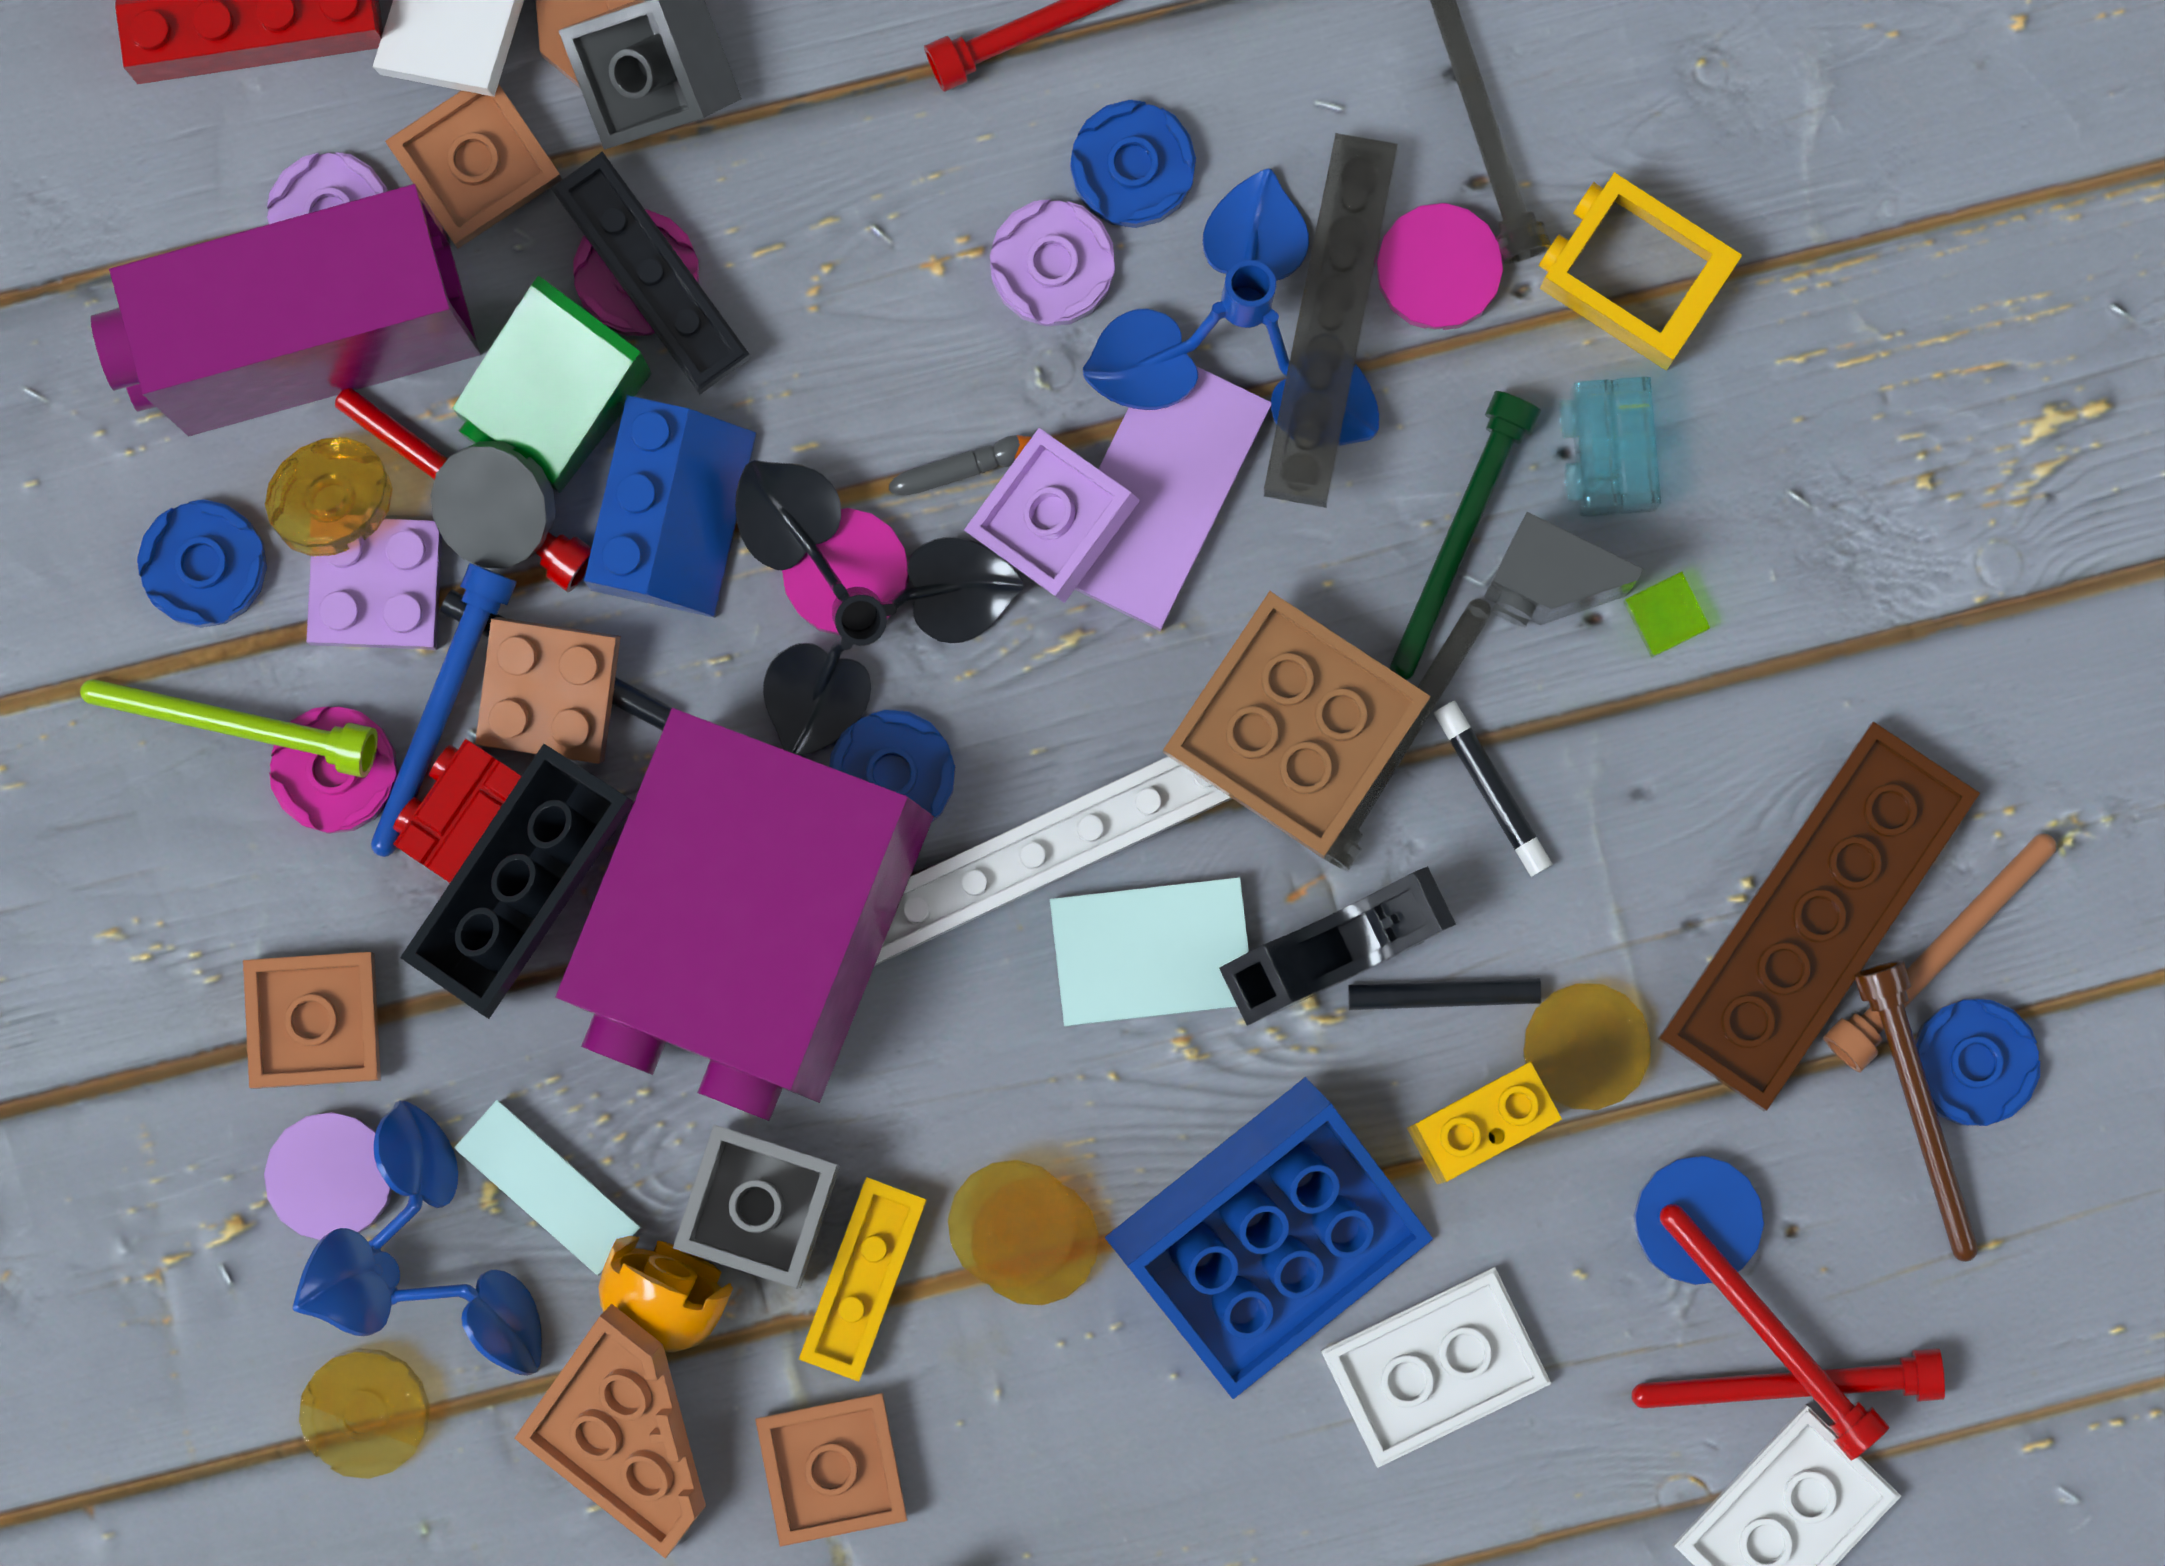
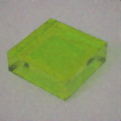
(1666, 614)

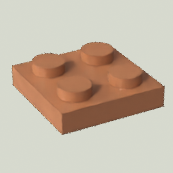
(473, 162)
(547, 689)
(311, 1020)
(831, 1469)

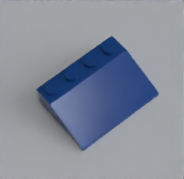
(1269, 1237)

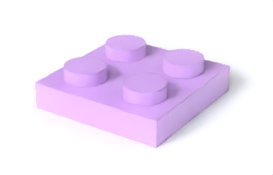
(1052, 515)
(379, 590)

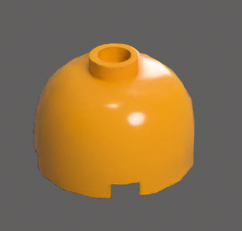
(664, 1291)

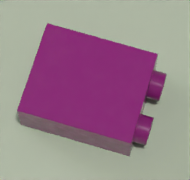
(286, 313)
(742, 914)

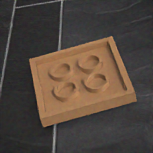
(1296, 724)

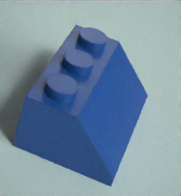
(669, 507)

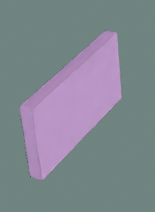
(1181, 471)

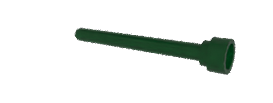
(1508, 422)

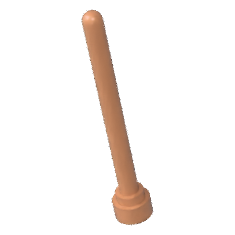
(1858, 1037)

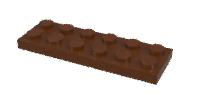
(1818, 916)

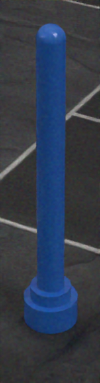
(483, 596)

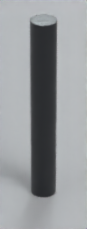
(1444, 994)

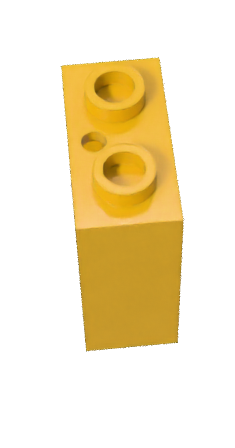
(1563, 253)
(1459, 1133)

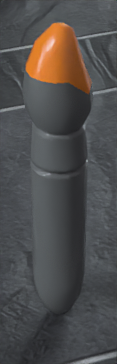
(959, 466)

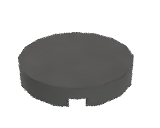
(492, 504)

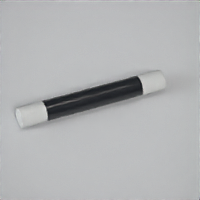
(1493, 788)

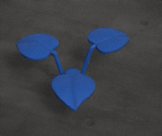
(1255, 241)
(355, 1282)

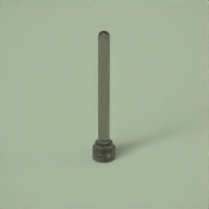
(1521, 233)
(1435, 681)

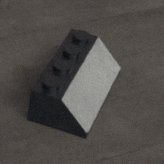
(516, 880)

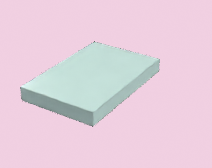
(1147, 950)

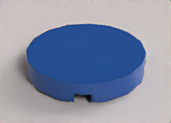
(1132, 164)
(202, 563)
(899, 755)
(1978, 1061)
(1716, 1200)

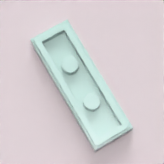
(546, 1186)

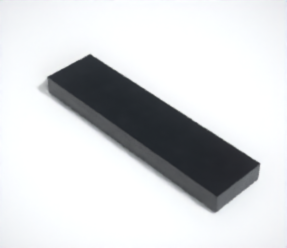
(651, 273)

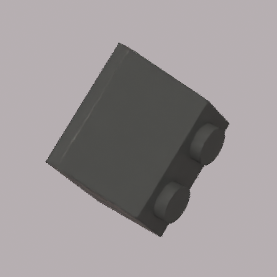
(649, 68)
(1555, 575)

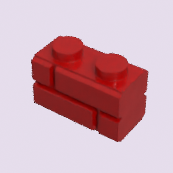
(455, 810)

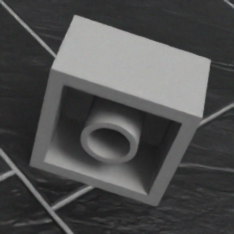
(756, 1207)

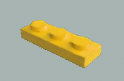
(862, 1279)

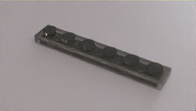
(1330, 320)

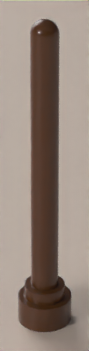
(1886, 992)

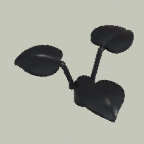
(816, 693)

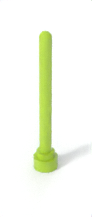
(348, 748)

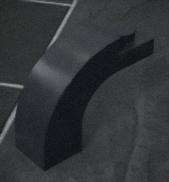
(1337, 946)

